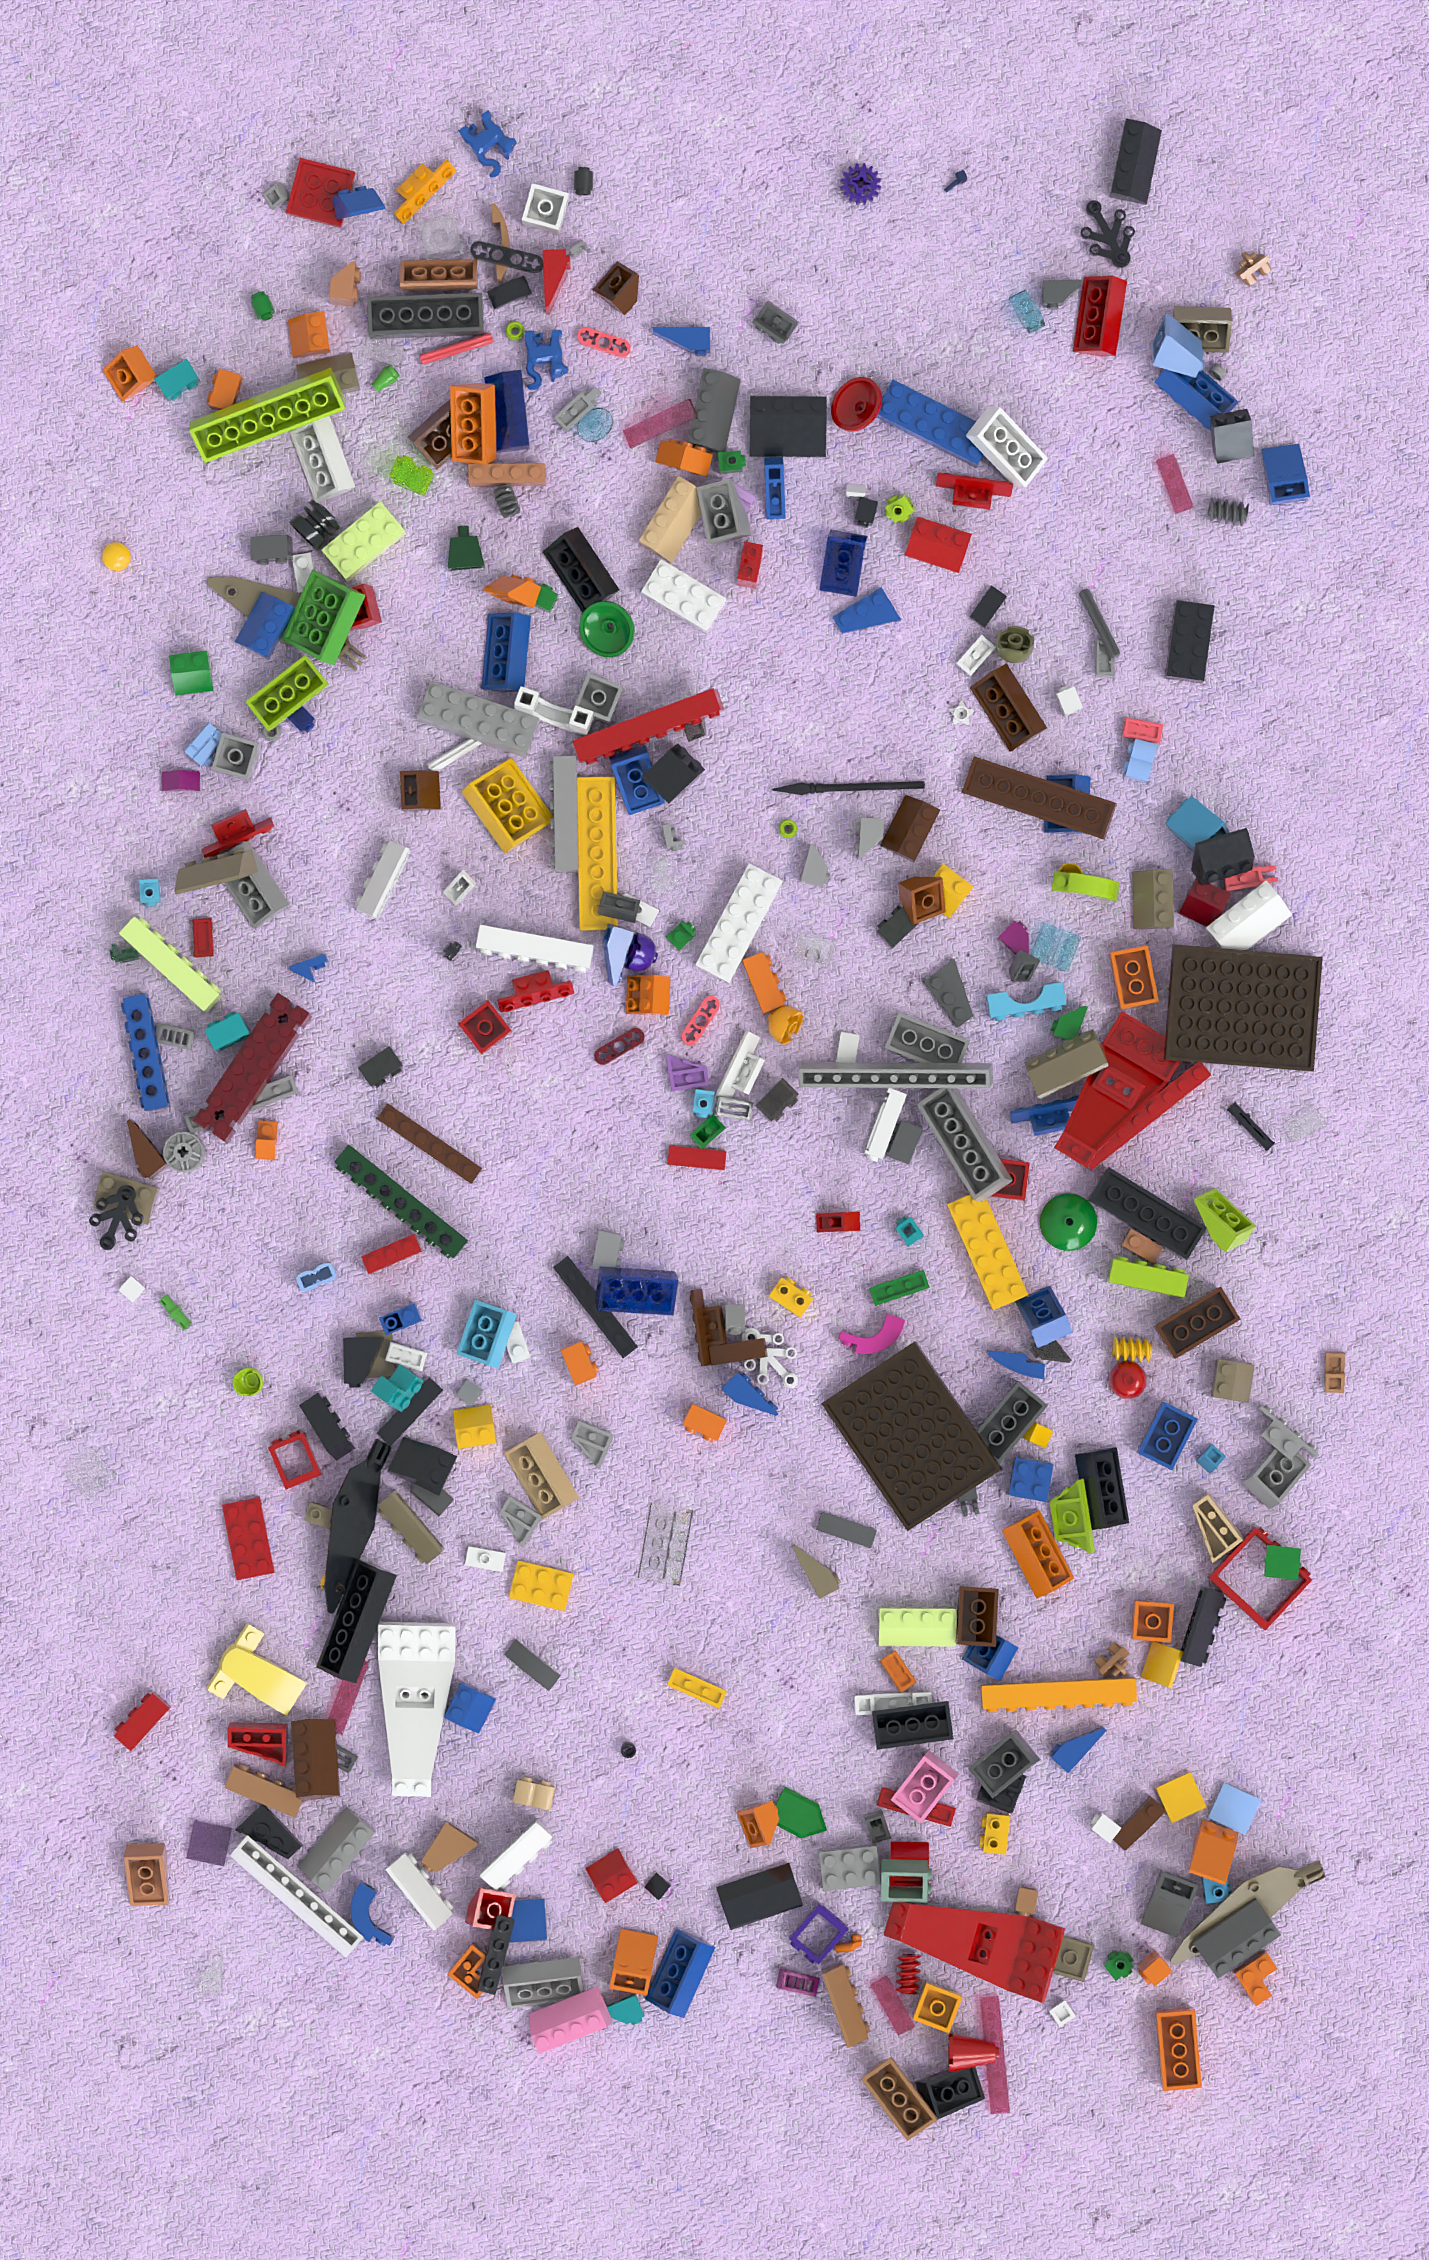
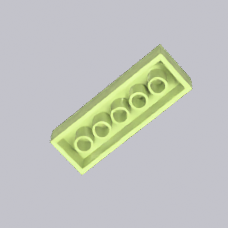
(167, 961)

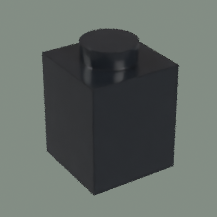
(865, 512)

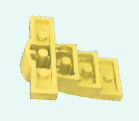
(255, 1674)

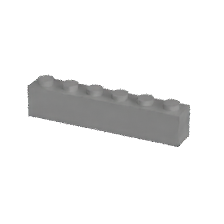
(565, 814)

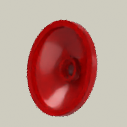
(856, 404)

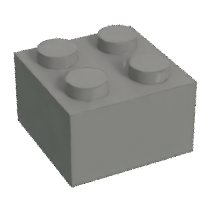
(600, 697)

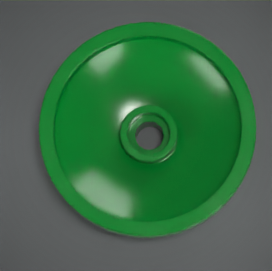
(600, 636)
(1054, 1224)

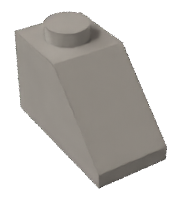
(815, 869)

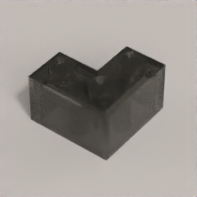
(777, 1100)

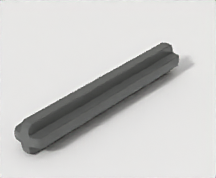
(1099, 623)

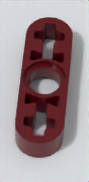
(609, 1057)

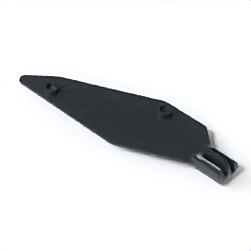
(353, 1521)

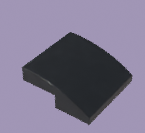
(1004, 1800)

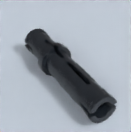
(1245, 1120)

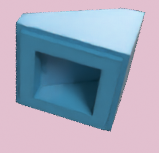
(1210, 1458)

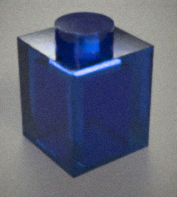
(302, 720)

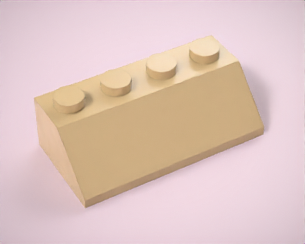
(673, 521)
(541, 1475)

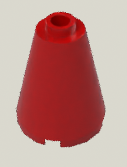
(969, 2052)

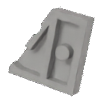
(592, 1442)
(520, 1519)

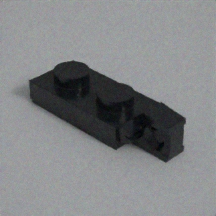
(451, 950)

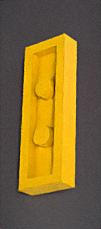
(696, 1688)

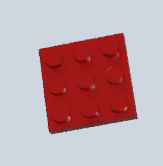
(314, 189)

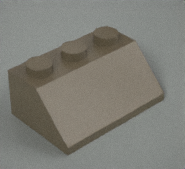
(1209, 324)
(342, 367)
(1153, 899)
(145, 1195)

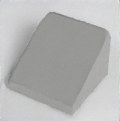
(276, 195)
(469, 1392)

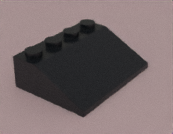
(788, 426)

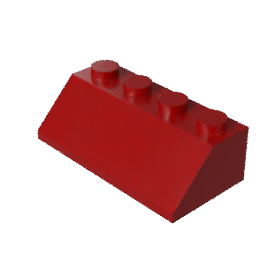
(1100, 315)

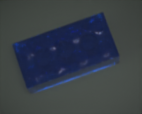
(636, 1291)

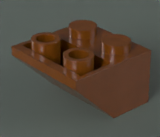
(420, 790)

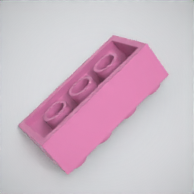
(568, 2020)

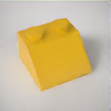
(954, 889)
(474, 1426)

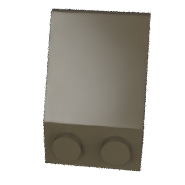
(819, 1575)

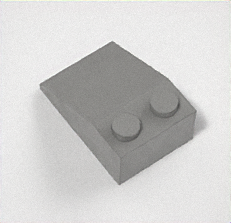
(722, 512)
(1275, 1477)

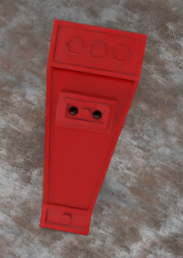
(1102, 1109)

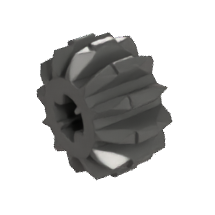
(506, 501)

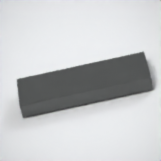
(846, 1530)

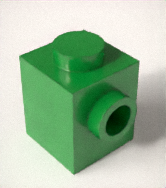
(546, 598)

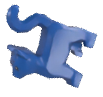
(487, 139)
(544, 353)

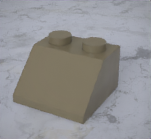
(1232, 1380)

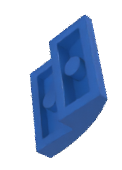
(529, 1921)

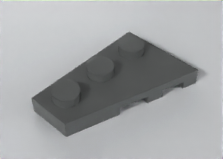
(950, 993)

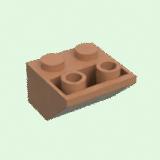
(344, 286)

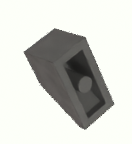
(1057, 292)

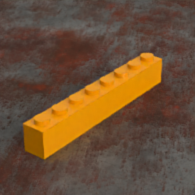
(1059, 1693)

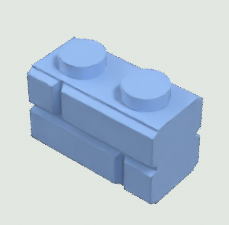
(204, 745)

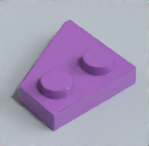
(686, 1074)

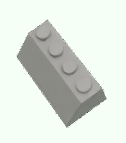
(257, 893)
(336, 1849)
(542, 1982)

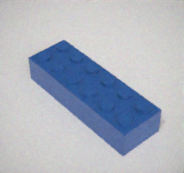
(929, 422)

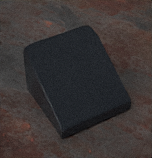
(657, 1886)

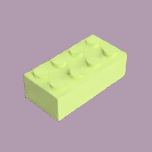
(363, 541)

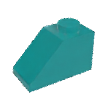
(627, 2010)

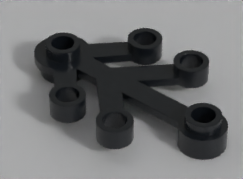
(1109, 236)
(118, 1214)

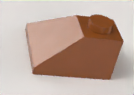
(922, 897)

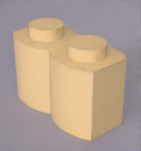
(534, 1794)

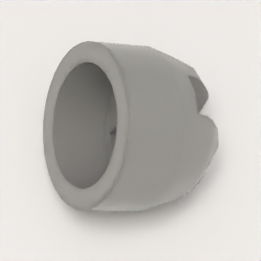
(1217, 372)

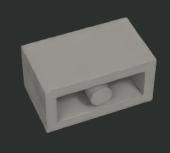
(607, 1250)

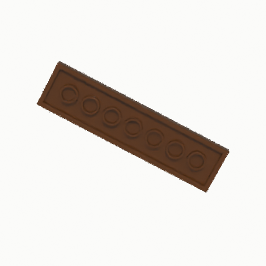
(1039, 798)

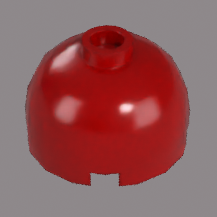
(1127, 1379)

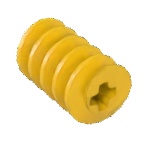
(1131, 1349)

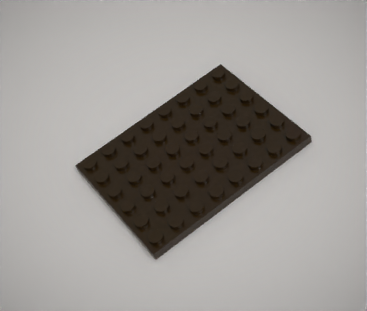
(1243, 1008)
(911, 1436)

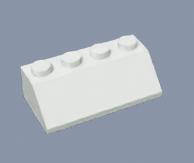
(322, 459)
(383, 879)
(1249, 919)
(516, 1855)
(419, 1890)

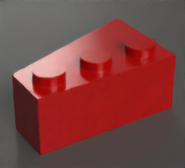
(260, 1739)

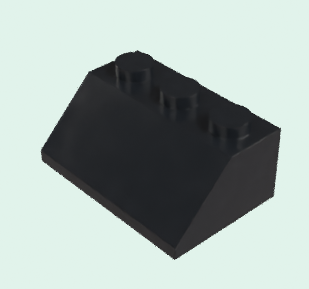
(1223, 857)

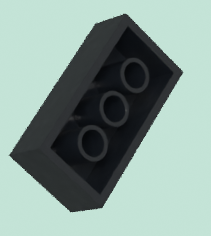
(1189, 641)

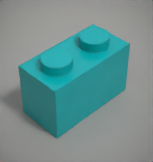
(177, 380)

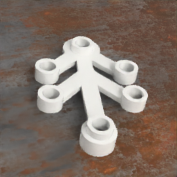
(771, 1352)

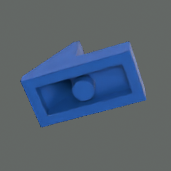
(304, 968)

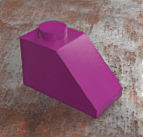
(1016, 937)

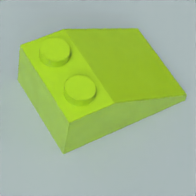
(1223, 1220)

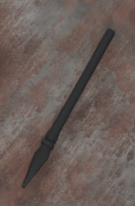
(804, 788)

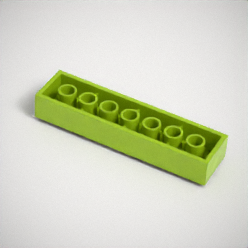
(267, 415)

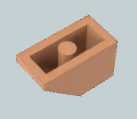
(1141, 1246)

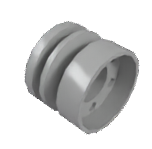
(192, 1160)

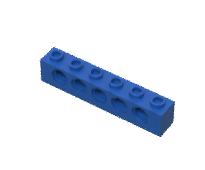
(161, 1098)

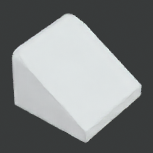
(855, 491)

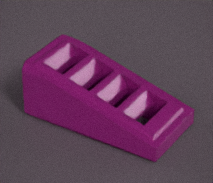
(782, 1978)

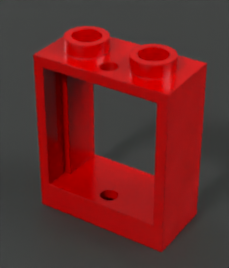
(750, 565)
(302, 1478)

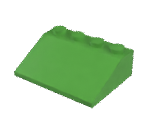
(323, 617)

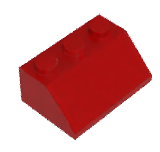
(938, 544)

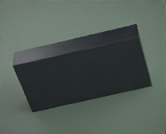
(988, 606)

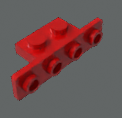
(973, 491)
(235, 830)
(533, 990)

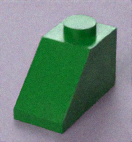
(1069, 1024)

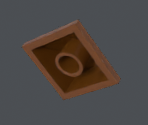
(619, 288)

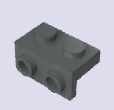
(775, 323)

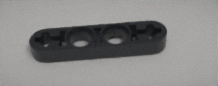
(506, 259)

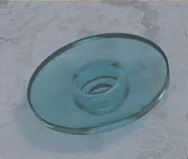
(595, 425)

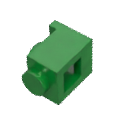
(726, 467)

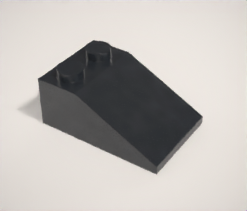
(673, 773)
(422, 1464)
(950, 2091)

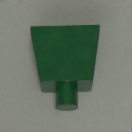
(464, 551)

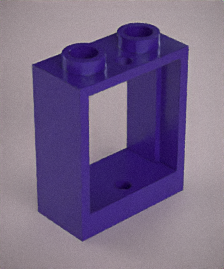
(831, 1918)

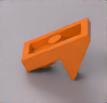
(266, 1140)

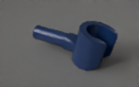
(961, 178)

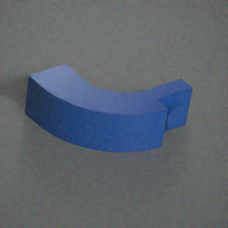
(361, 1917)

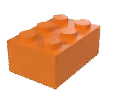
(1133, 977)

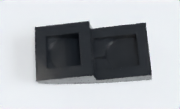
(509, 292)

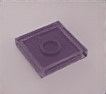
(209, 1843)

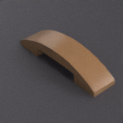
(498, 220)

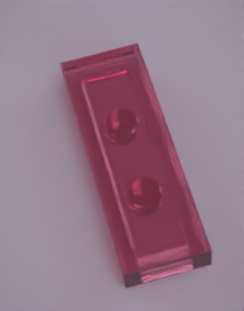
(1174, 484)
(892, 2005)

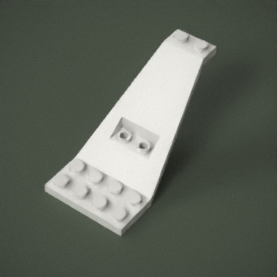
(414, 1661)

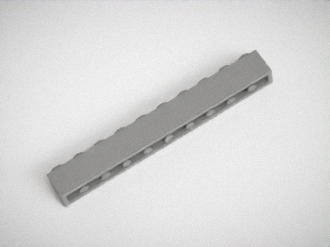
(896, 1075)

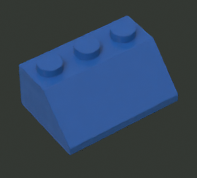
(265, 625)
(1072, 781)

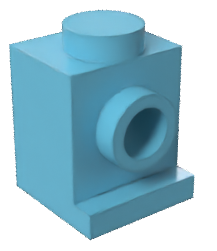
(154, 885)
(705, 1095)

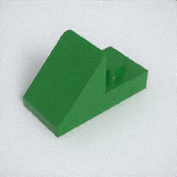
(707, 1131)

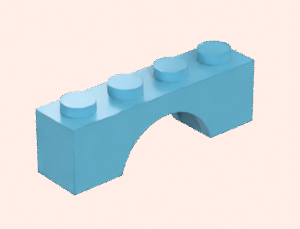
(1002, 1005)

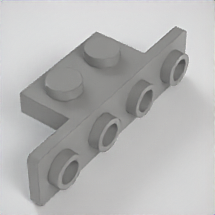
(1282, 1438)

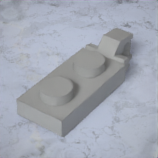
(577, 409)

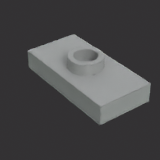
(1103, 662)

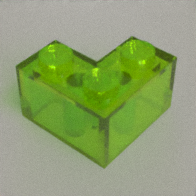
(410, 477)

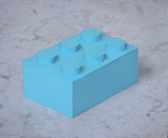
(486, 1334)

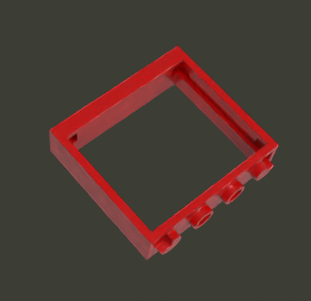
(1264, 1624)

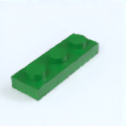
(899, 1287)

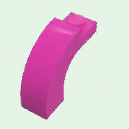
(883, 1339)

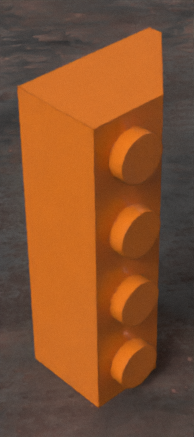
(473, 423)
(1038, 1554)

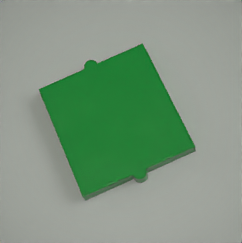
(1282, 1562)

